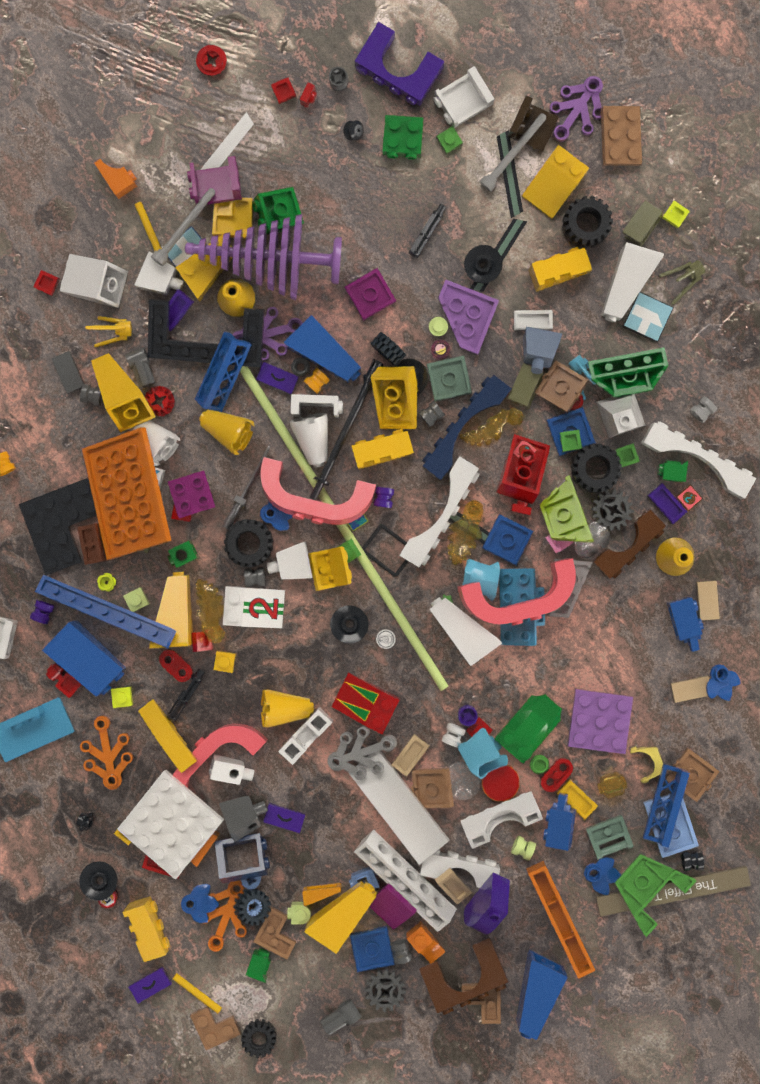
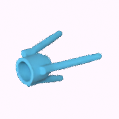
(580, 366)

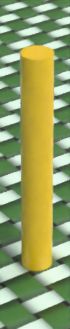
(147, 225)
(197, 993)

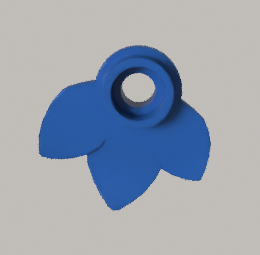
(279, 518)
(723, 684)
(605, 874)
(202, 903)

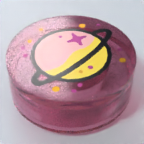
(440, 349)

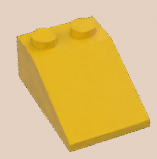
(555, 181)
(395, 397)

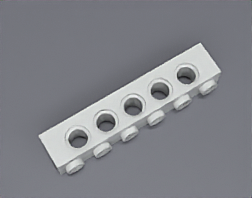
(406, 880)

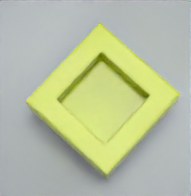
(675, 214)
(121, 697)

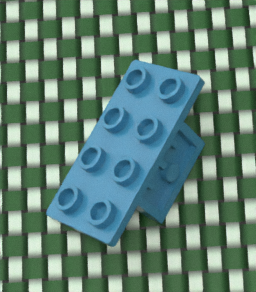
(516, 587)
(34, 729)

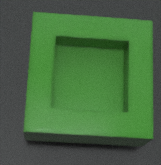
(449, 140)
(570, 440)
(627, 455)
(351, 550)

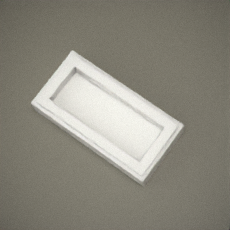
(533, 318)

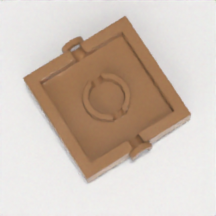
(561, 386)
(700, 774)
(433, 787)

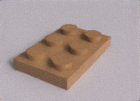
(621, 135)

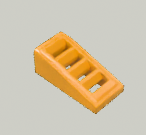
(316, 893)

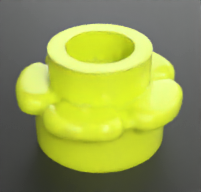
(106, 577)

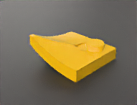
(232, 217)

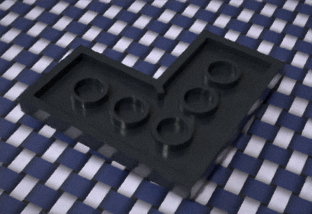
(49, 523)

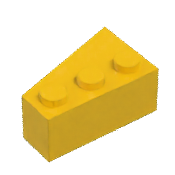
(559, 268)
(200, 274)
(382, 449)
(147, 928)

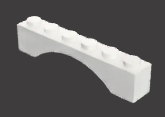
(460, 477)
(733, 480)

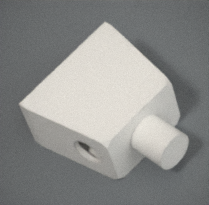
(157, 277)
(292, 563)
(221, 767)

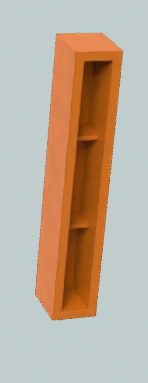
(560, 919)

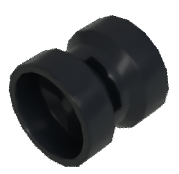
(692, 861)

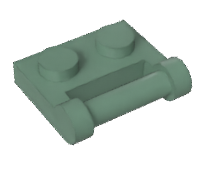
(608, 831)

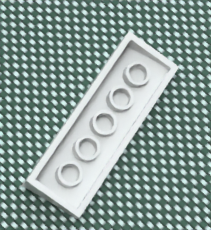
(401, 809)

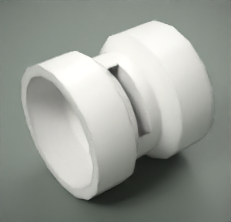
(452, 739)

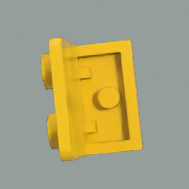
(330, 568)

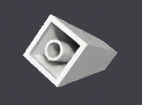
(630, 275)
(620, 414)
(467, 634)

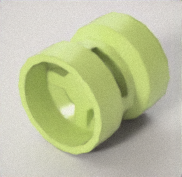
(523, 848)

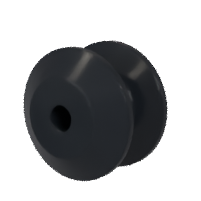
(353, 130)

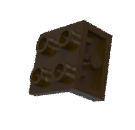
(525, 117)

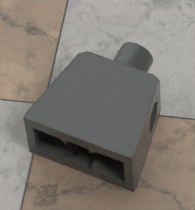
(242, 816)

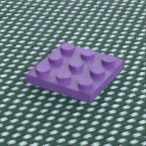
(600, 721)

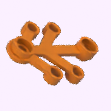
(107, 755)
(228, 912)

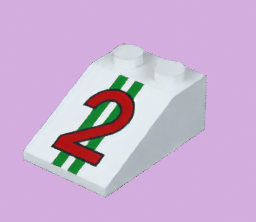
(253, 607)

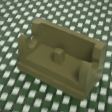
(642, 223)
(525, 387)

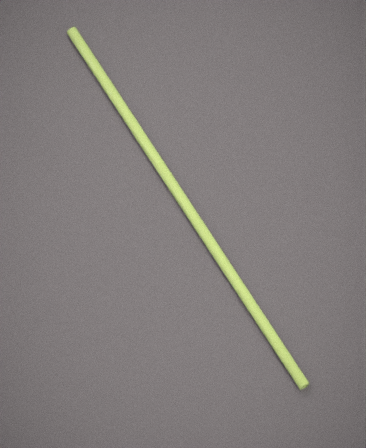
(344, 529)

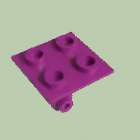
(191, 494)

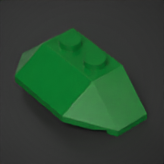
(629, 372)

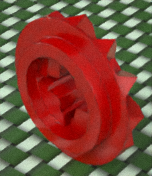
(214, 52)
(168, 402)

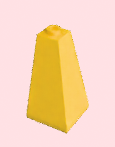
(120, 394)
(176, 610)
(338, 919)

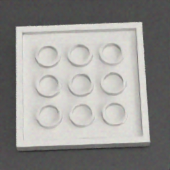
(170, 824)

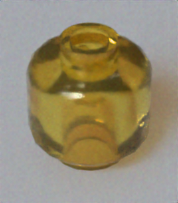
(612, 785)

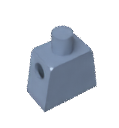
(539, 348)

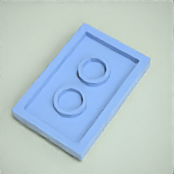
(683, 834)

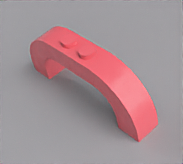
(310, 509)
(561, 589)
(241, 734)

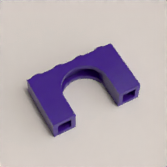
(412, 87)

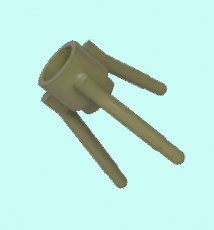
(693, 271)

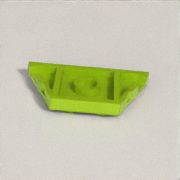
(565, 514)

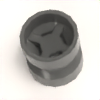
(336, 75)
(90, 394)
(431, 414)
(255, 577)
(401, 951)

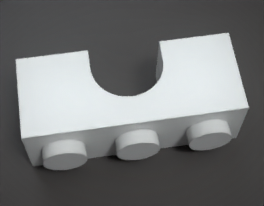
(305, 735)

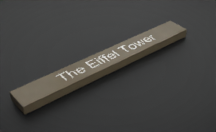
(704, 885)

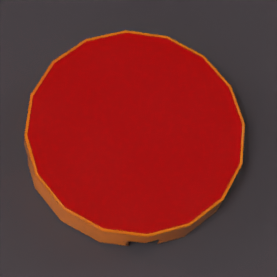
(501, 783)

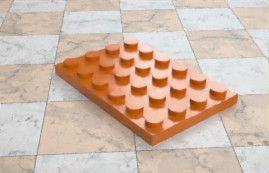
(126, 494)

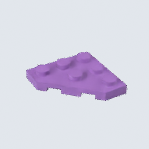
(467, 314)

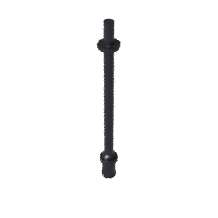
(321, 481)

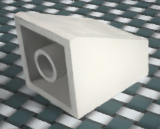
(93, 280)

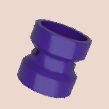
(383, 497)
(43, 615)
(468, 718)

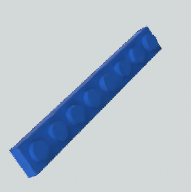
(105, 611)

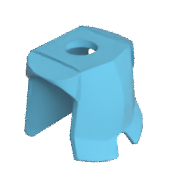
(485, 574)
(482, 754)

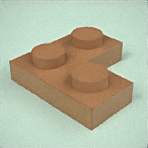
(270, 936)
(489, 1005)
(212, 1032)

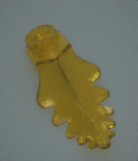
(493, 427)
(465, 532)
(210, 610)

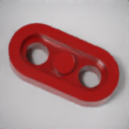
(176, 664)
(558, 776)

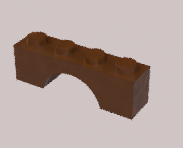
(647, 527)

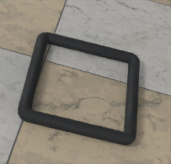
(376, 560)

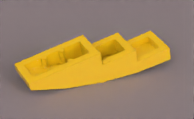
(167, 736)

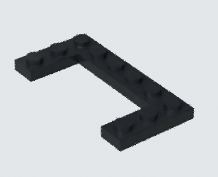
(164, 348)

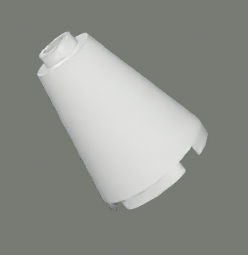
(312, 437)
(161, 441)

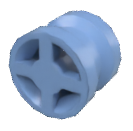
(251, 884)

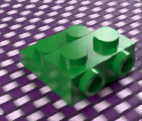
(402, 137)
(276, 206)

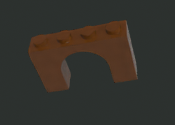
(446, 997)

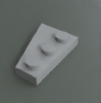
(582, 569)

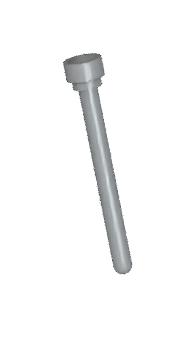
(489, 181)
(162, 254)

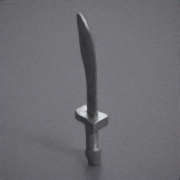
(240, 502)

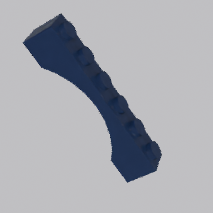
(490, 396)

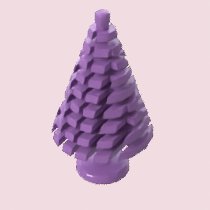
(272, 255)

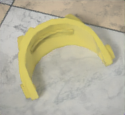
(654, 754)

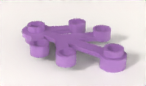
(579, 106)
(273, 332)

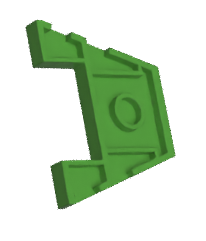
(642, 883)

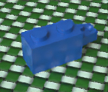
(685, 621)
(560, 824)

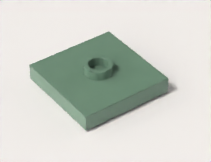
(449, 378)

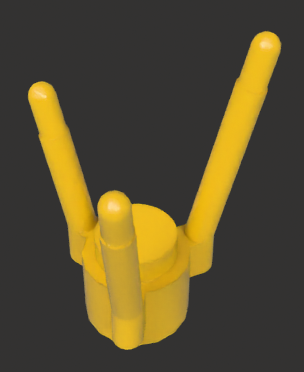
(122, 328)

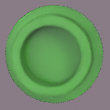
(539, 764)

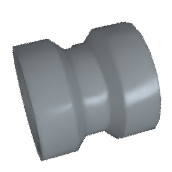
(703, 409)

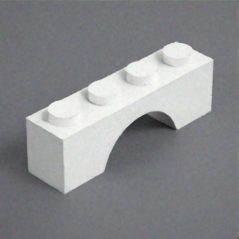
(520, 809)
(440, 862)

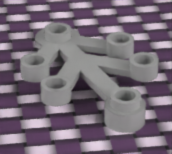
(359, 754)

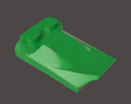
(529, 726)

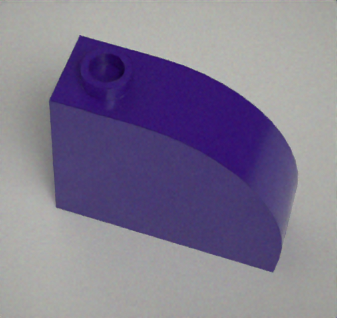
(488, 905)

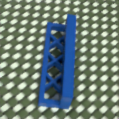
(218, 372)
(673, 807)

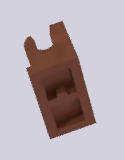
(91, 544)

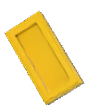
(578, 799)

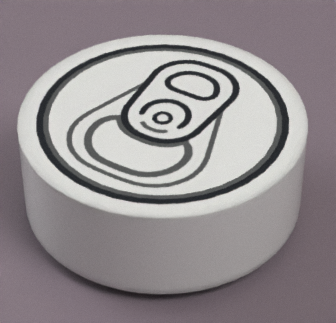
(385, 639)

